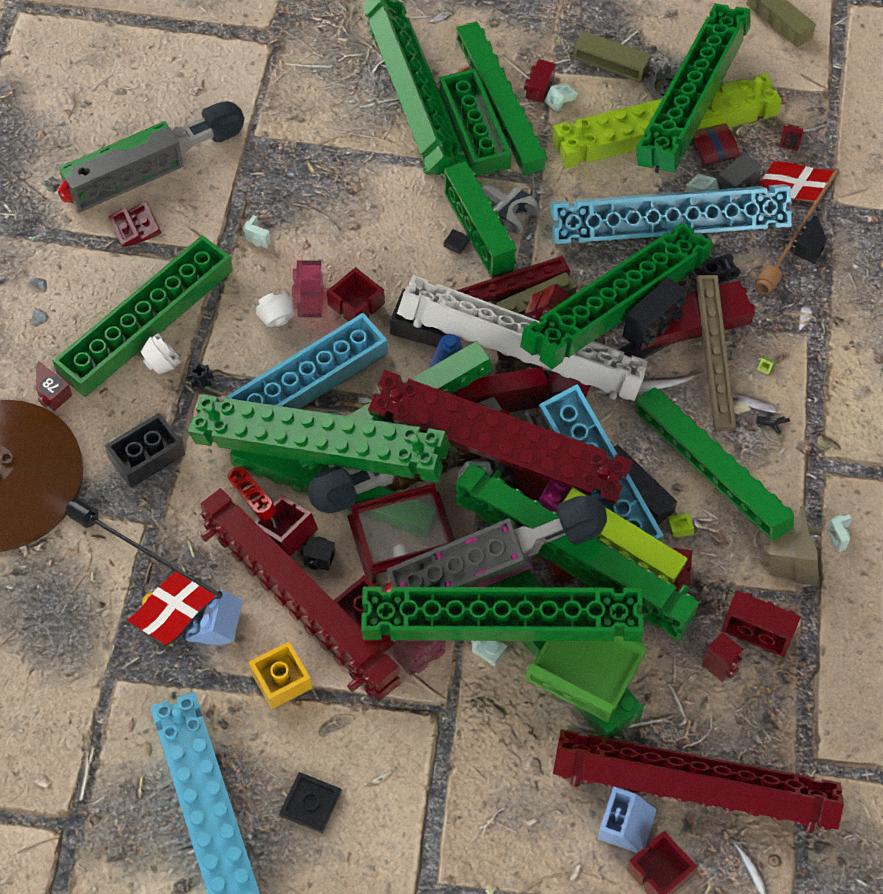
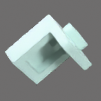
(255, 234)

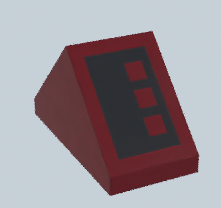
(791, 136)

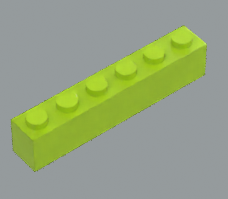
(639, 545)

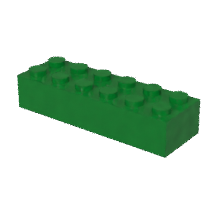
(475, 122)
(479, 219)

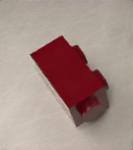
(540, 80)

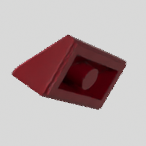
(558, 383)

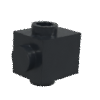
(318, 553)

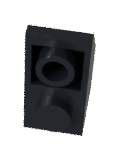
(811, 242)

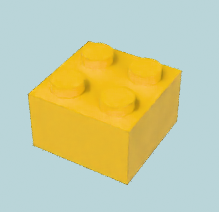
(280, 675)

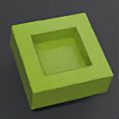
(681, 525)

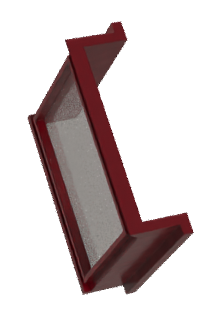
(398, 528)

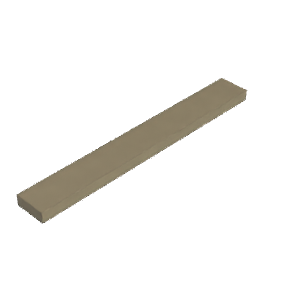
(715, 353)

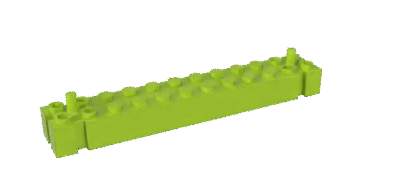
(621, 129)

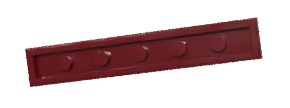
(517, 280)

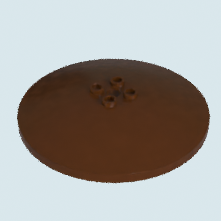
(37, 472)

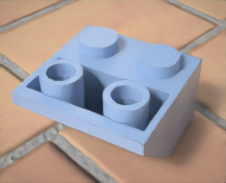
(216, 622)
(627, 820)

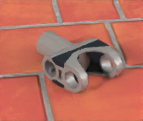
(511, 204)

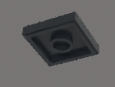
(310, 802)

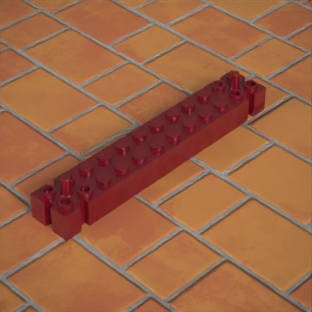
(501, 437)
(300, 595)
(699, 780)

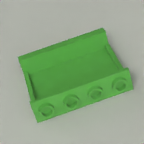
(587, 672)

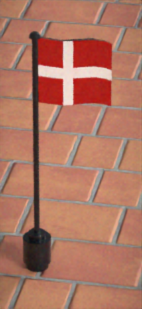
(173, 602)

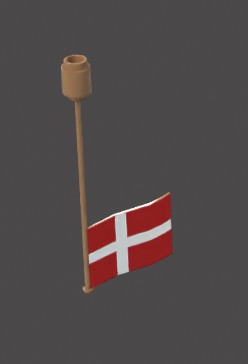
(807, 186)

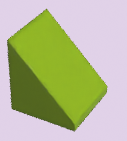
(766, 365)

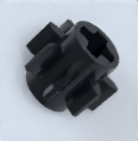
(200, 376)

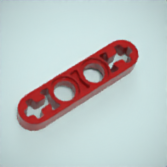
(252, 492)

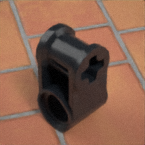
(721, 266)

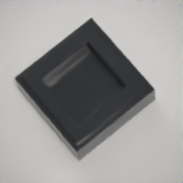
(456, 241)

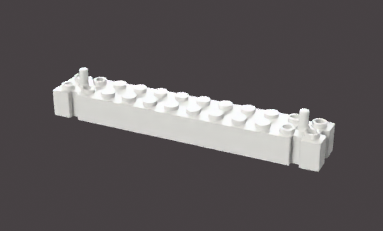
(503, 330)

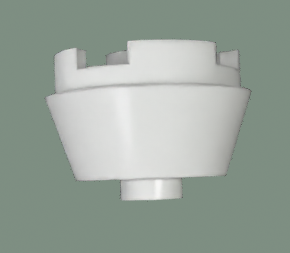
(275, 309)
(159, 355)

